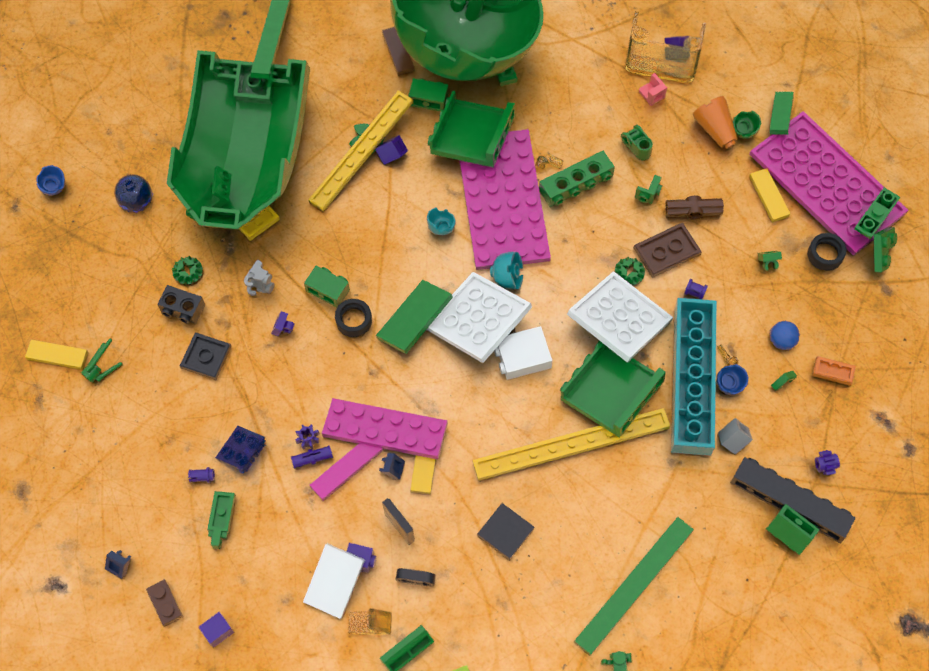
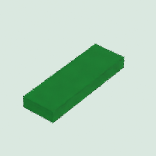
(781, 113)

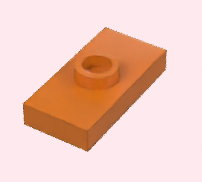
(833, 370)

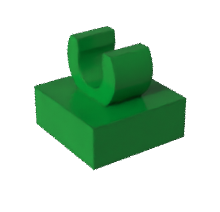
(507, 77)
(770, 256)

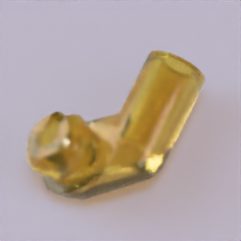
(548, 159)

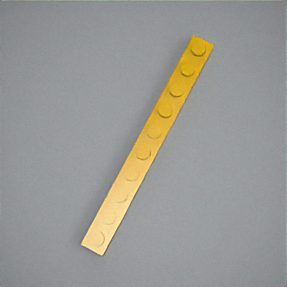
(566, 446)

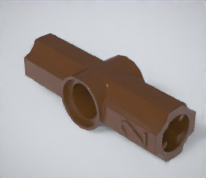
(694, 207)

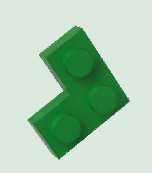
(883, 242)

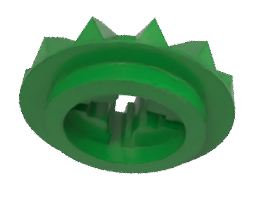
(183, 277)
(634, 277)

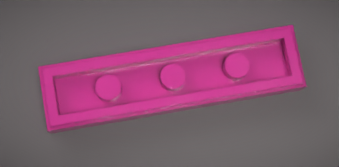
(344, 469)

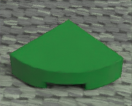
(783, 379)

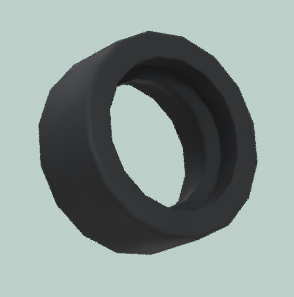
(833, 240)
(348, 305)

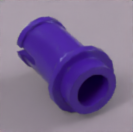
(201, 475)

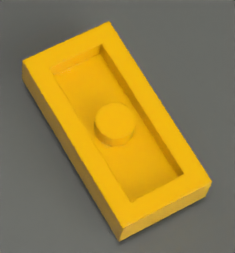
(260, 223)

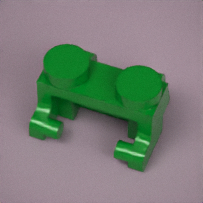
(618, 661)

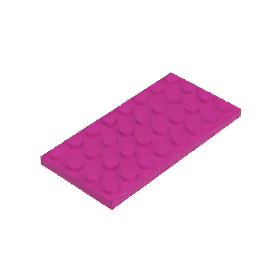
(823, 179)
(506, 205)

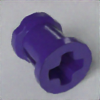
(695, 289)

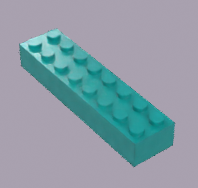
(694, 377)

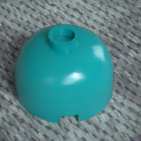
(507, 270)

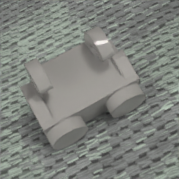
(258, 278)

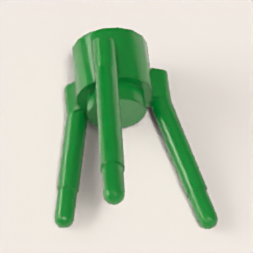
(92, 371)

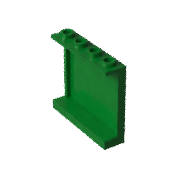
(471, 131)
(611, 389)

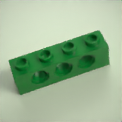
(582, 170)

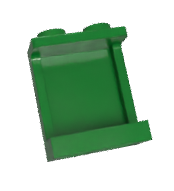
(220, 189)

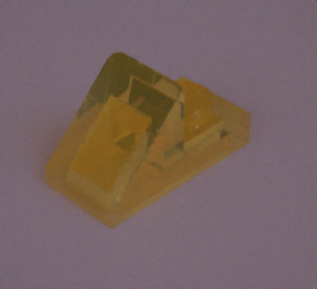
(370, 622)

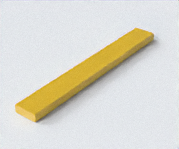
(360, 151)

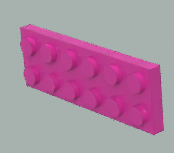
(385, 428)

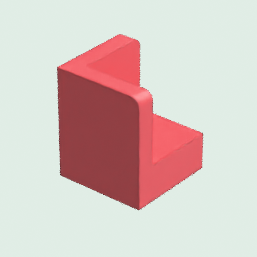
(654, 90)

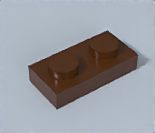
(164, 602)

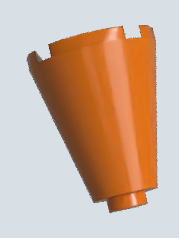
(717, 121)

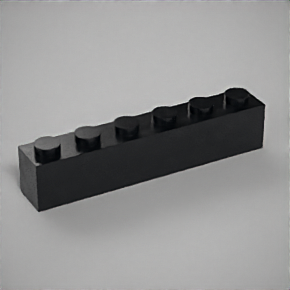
(778, 491)

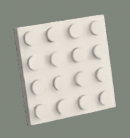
(620, 316)
(479, 317)

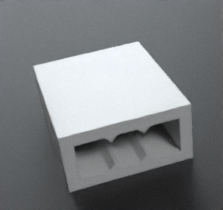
(523, 353)

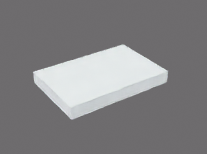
(333, 580)

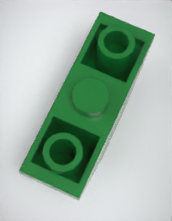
(877, 213)

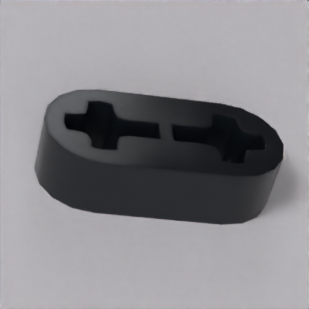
(415, 577)

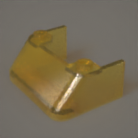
(663, 59)

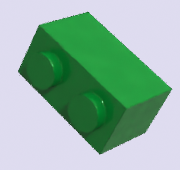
(428, 94)
(327, 286)
(792, 529)

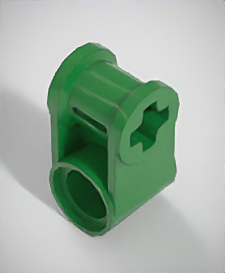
(636, 140)

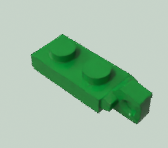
(220, 517)

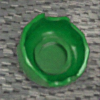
(746, 124)

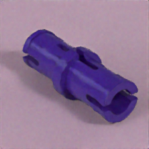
(311, 456)

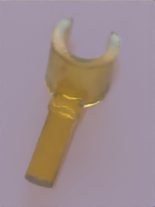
(727, 357)

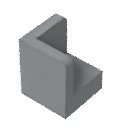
(735, 436)

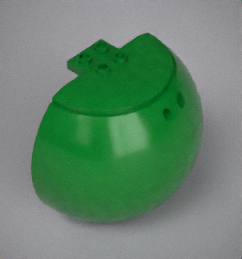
(467, 36)

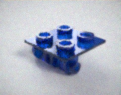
(241, 448)

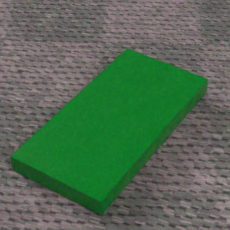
(414, 316)

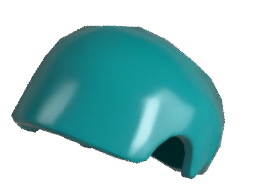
(440, 221)

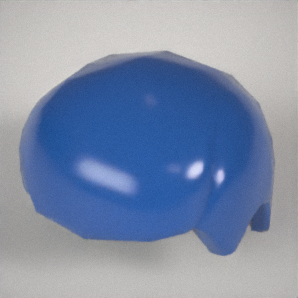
(50, 180)
(784, 335)
(732, 379)

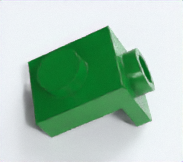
(648, 195)

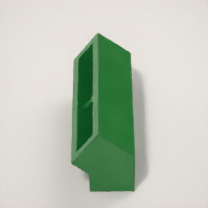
(407, 649)

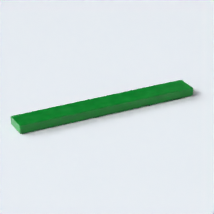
(270, 39)
(633, 586)

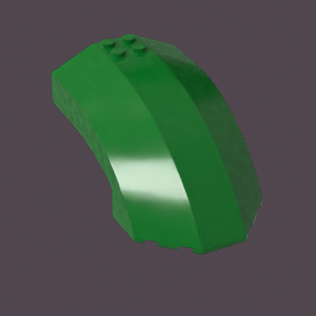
(244, 128)

